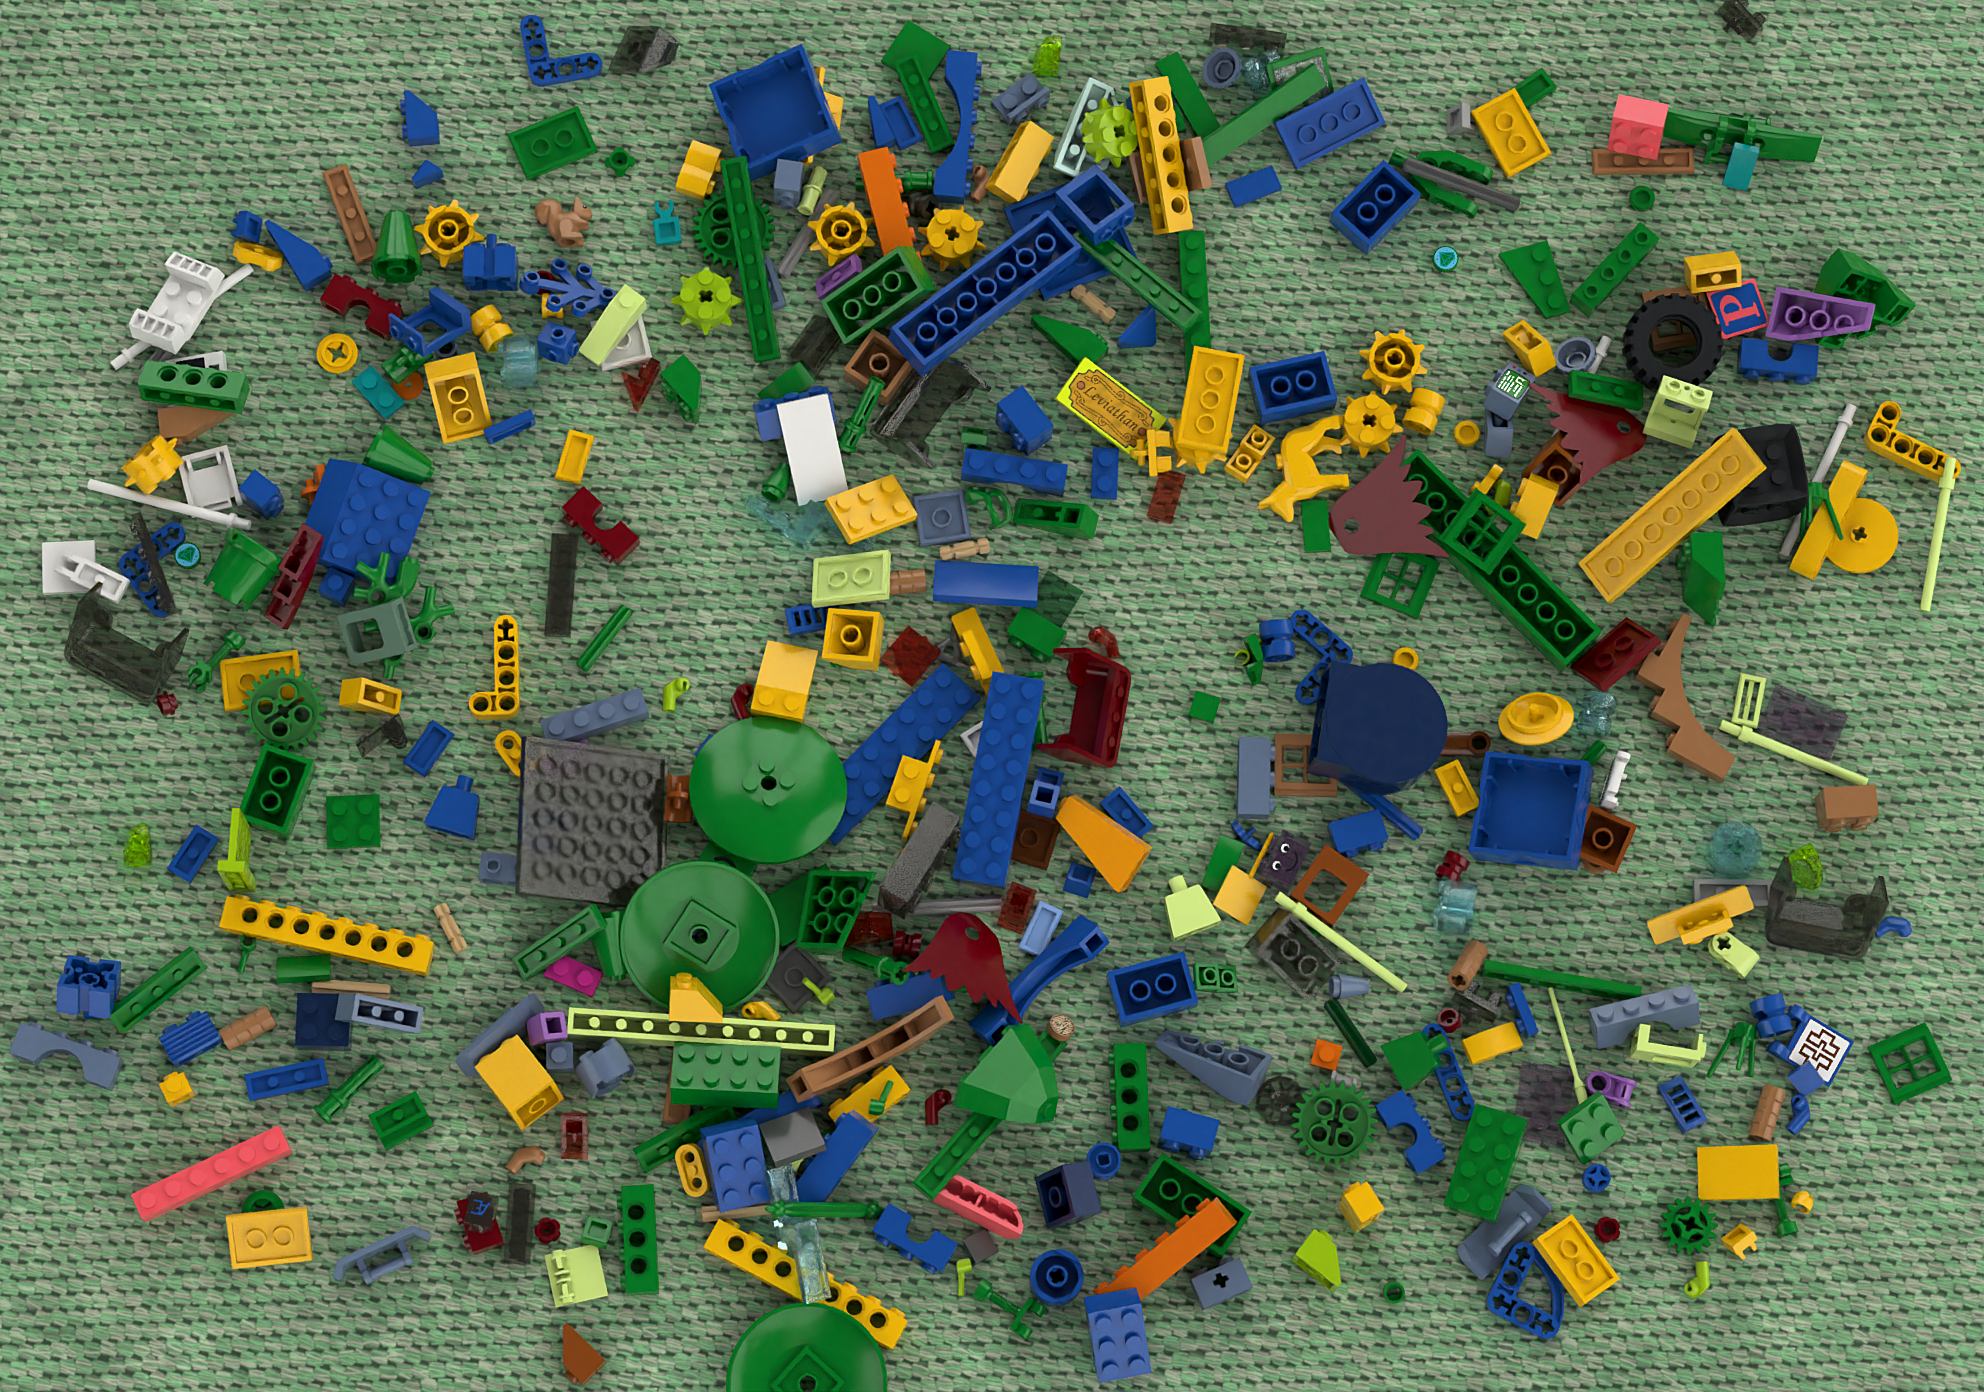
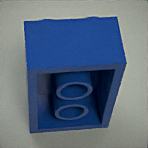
(1374, 207)
(1292, 387)
(1152, 989)
(735, 1163)
(1117, 1335)

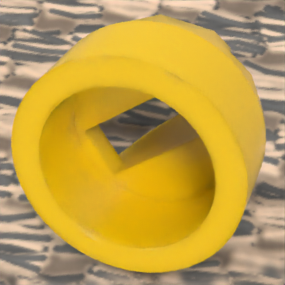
(1804, 1199)

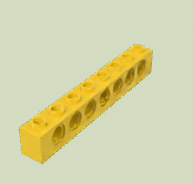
(416, 963)
(718, 1245)

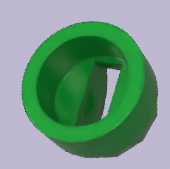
(1394, 1297)

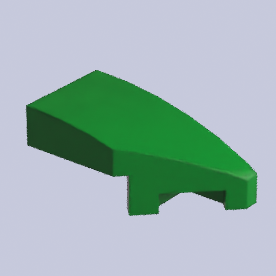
(1255, 668)

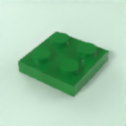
(353, 821)
(1590, 1127)

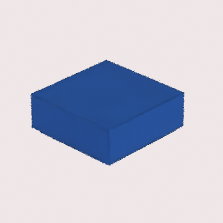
(1806, 1078)

